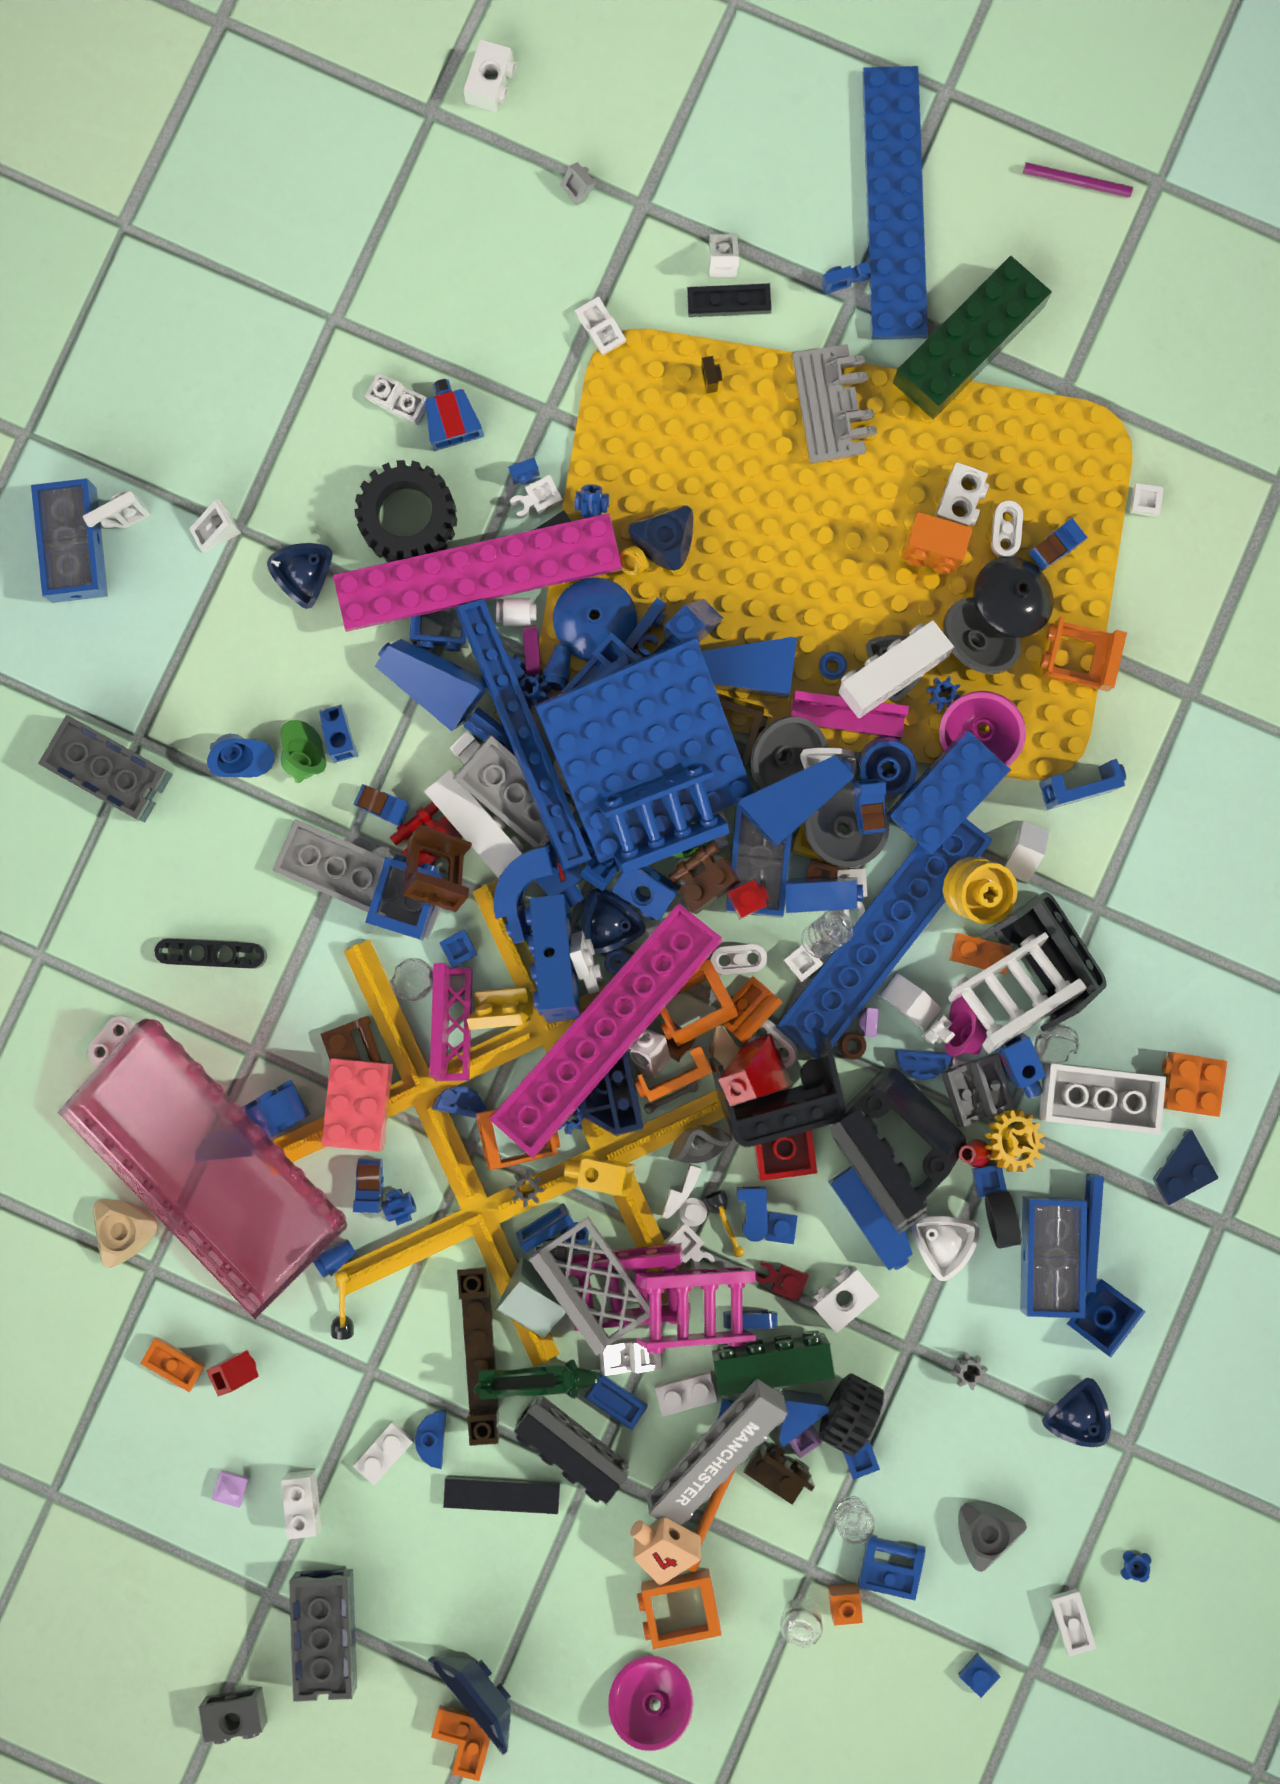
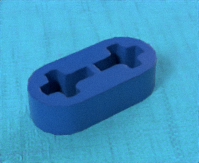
(754, 1319)

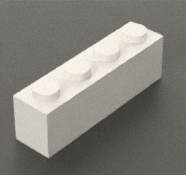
(895, 669)
(474, 823)

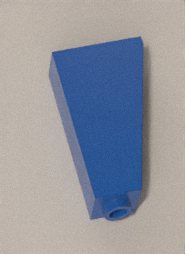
(754, 667)
(433, 682)
(792, 801)
(870, 1219)

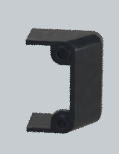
(1062, 948)
(895, 1091)
(790, 1111)

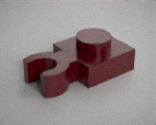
(787, 1281)

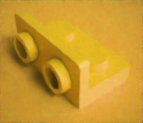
(500, 1008)

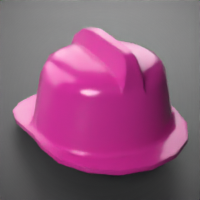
(967, 1029)

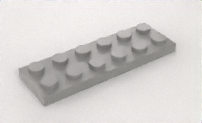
(346, 873)

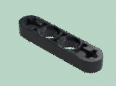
(210, 953)

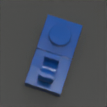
(653, 617)

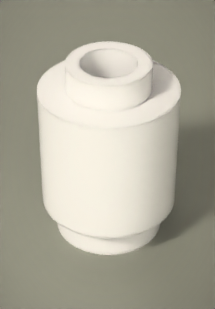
(516, 612)

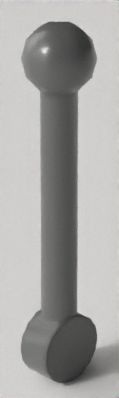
(649, 1108)

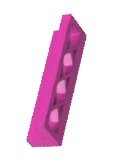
(835, 714)
(440, 1023)

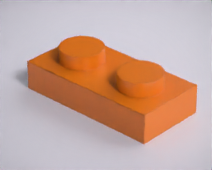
(978, 952)
(173, 1364)

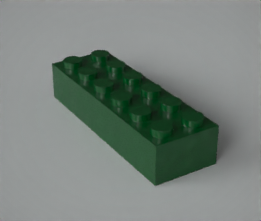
(971, 337)

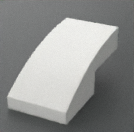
(600, 326)
(678, 1197)
(628, 1357)

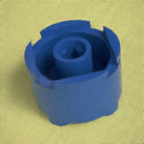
(881, 751)
(277, 1109)

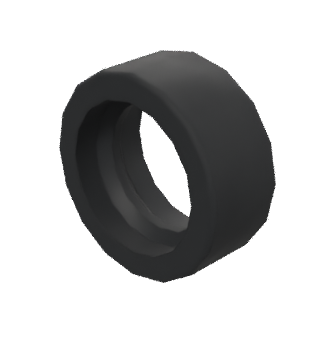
(1003, 1219)

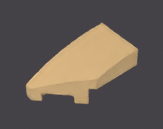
(723, 1047)

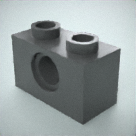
(248, 1706)

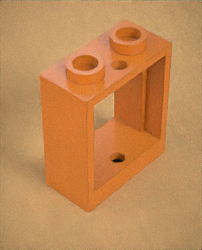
(701, 1026)
(491, 1150)
(678, 1583)

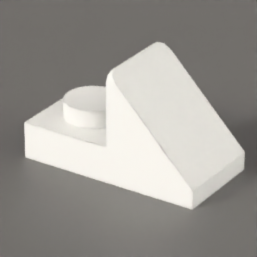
(723, 255)

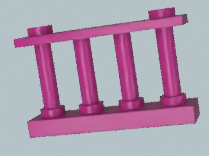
(639, 1261)
(682, 1282)

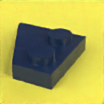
(1185, 1170)

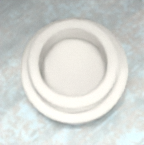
(693, 1212)

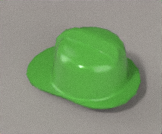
(301, 751)

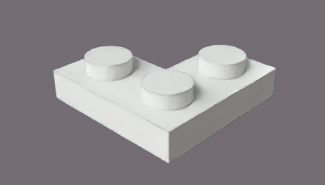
(581, 955)

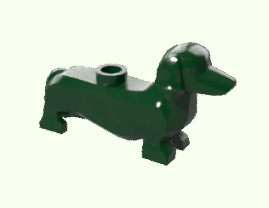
(535, 1381)

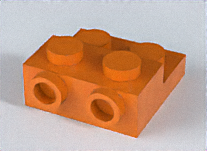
(1193, 1083)

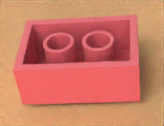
(357, 1104)

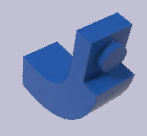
(513, 885)

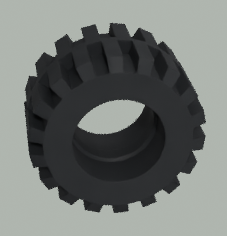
(852, 1414)

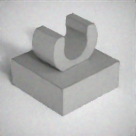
(578, 183)

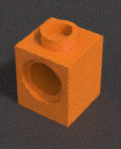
(845, 1604)

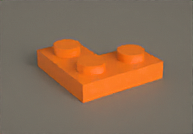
(461, 1729)

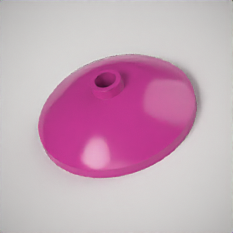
(1002, 716)
(633, 1699)

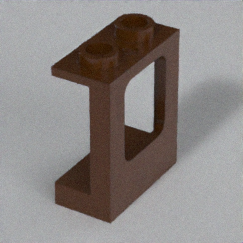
(431, 889)

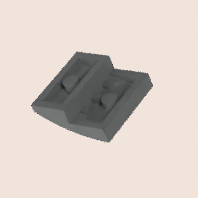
(978, 1089)

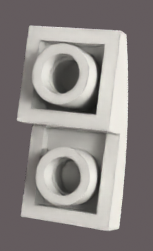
(397, 399)

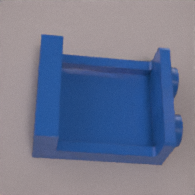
(1056, 794)

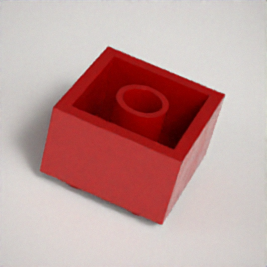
(786, 1157)

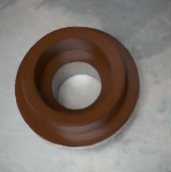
(860, 1049)

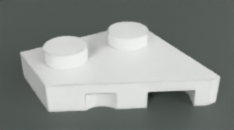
(120, 512)

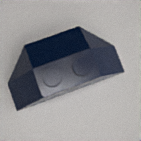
(615, 1101)
(478, 1695)

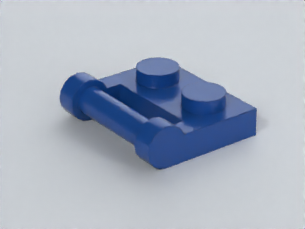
(889, 1576)

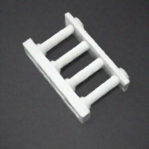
(1019, 1018)

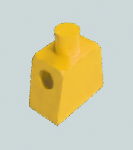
(613, 1176)

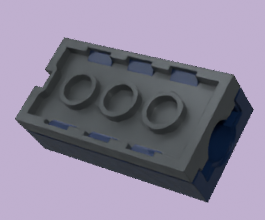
(105, 768)
(323, 1634)

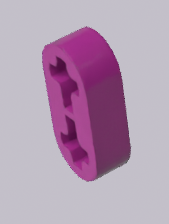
(531, 649)

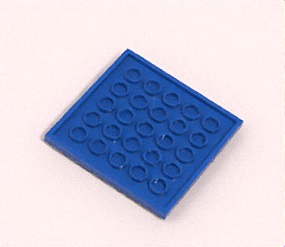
(639, 730)

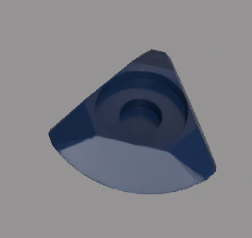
(665, 536)
(301, 571)
(609, 921)
(1081, 1416)

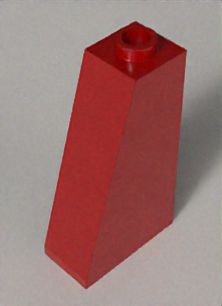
(755, 1072)

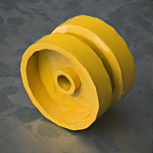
(980, 890)

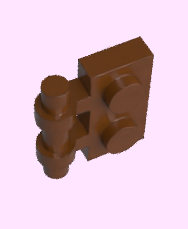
(710, 883)

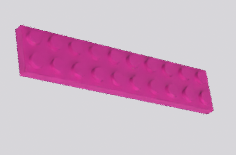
(477, 572)
(605, 1030)

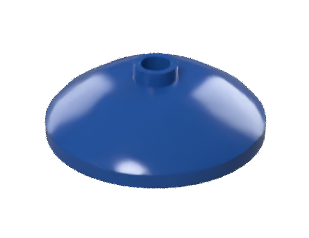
(574, 606)

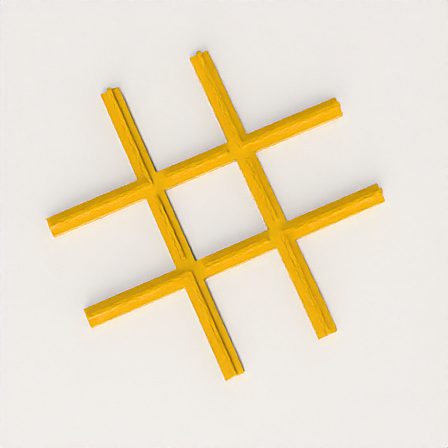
(481, 1213)

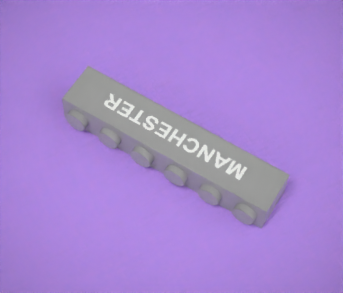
(717, 1453)

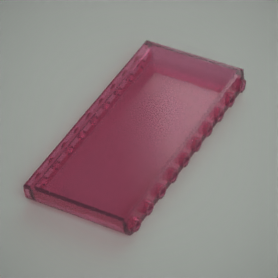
(203, 1166)

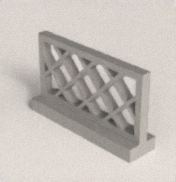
(571, 1300)

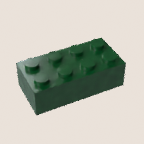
(775, 1363)

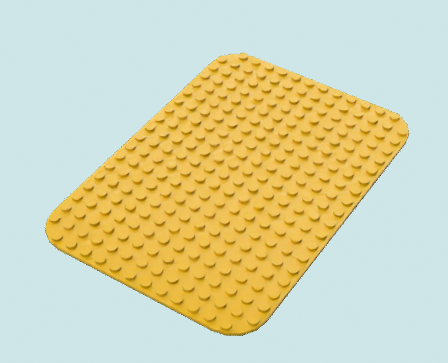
(822, 543)

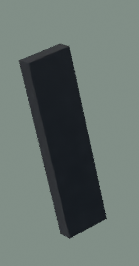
(501, 1495)

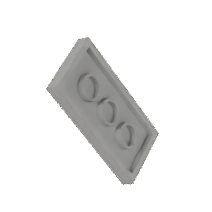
(499, 784)

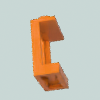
(1105, 658)
(702, 1069)

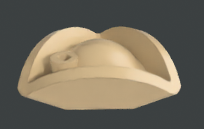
(121, 1230)

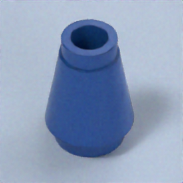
(558, 668)
(334, 1258)

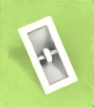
(214, 527)
(1027, 851)
(910, 1001)

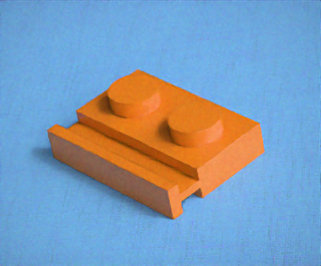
(754, 1006)

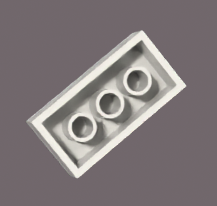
(1102, 1098)

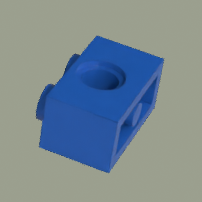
(662, 891)

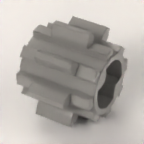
(975, 1375)

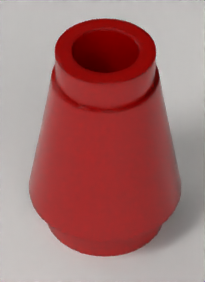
(980, 1153)

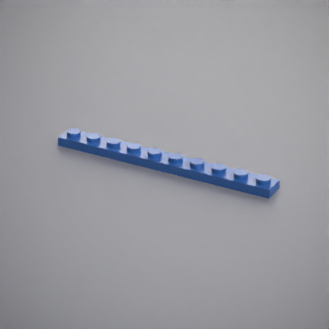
(523, 734)

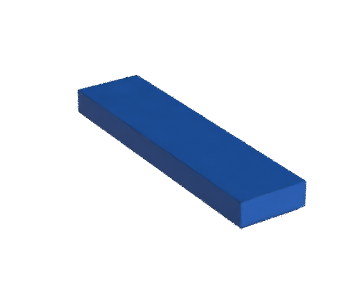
(1094, 1198)

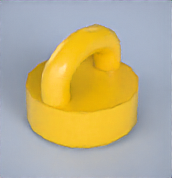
(633, 561)

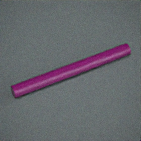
(1077, 180)

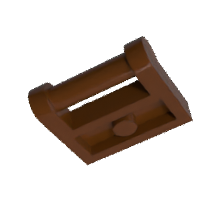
(341, 1044)

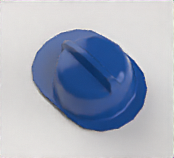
(239, 757)

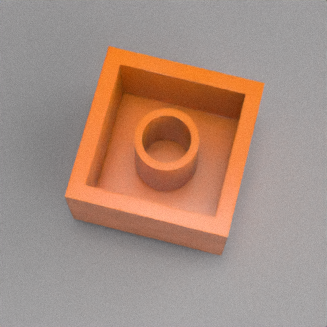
(936, 543)

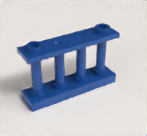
(683, 836)

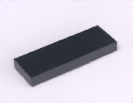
(729, 300)

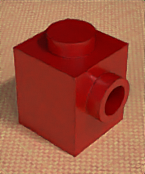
(748, 898)
(233, 1373)

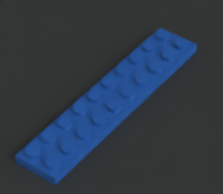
(894, 203)
(878, 941)

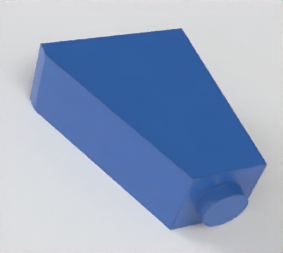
(693, 620)
(822, 894)

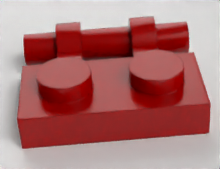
(424, 815)

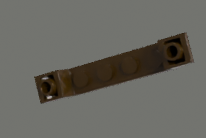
(479, 1352)

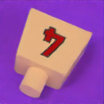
(665, 1548)

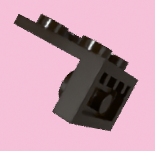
(778, 1472)

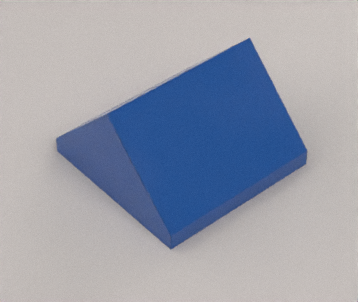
(1107, 1318)
(802, 1412)

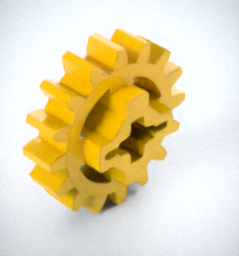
(1014, 1141)

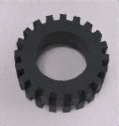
(426, 541)

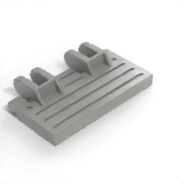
(828, 407)

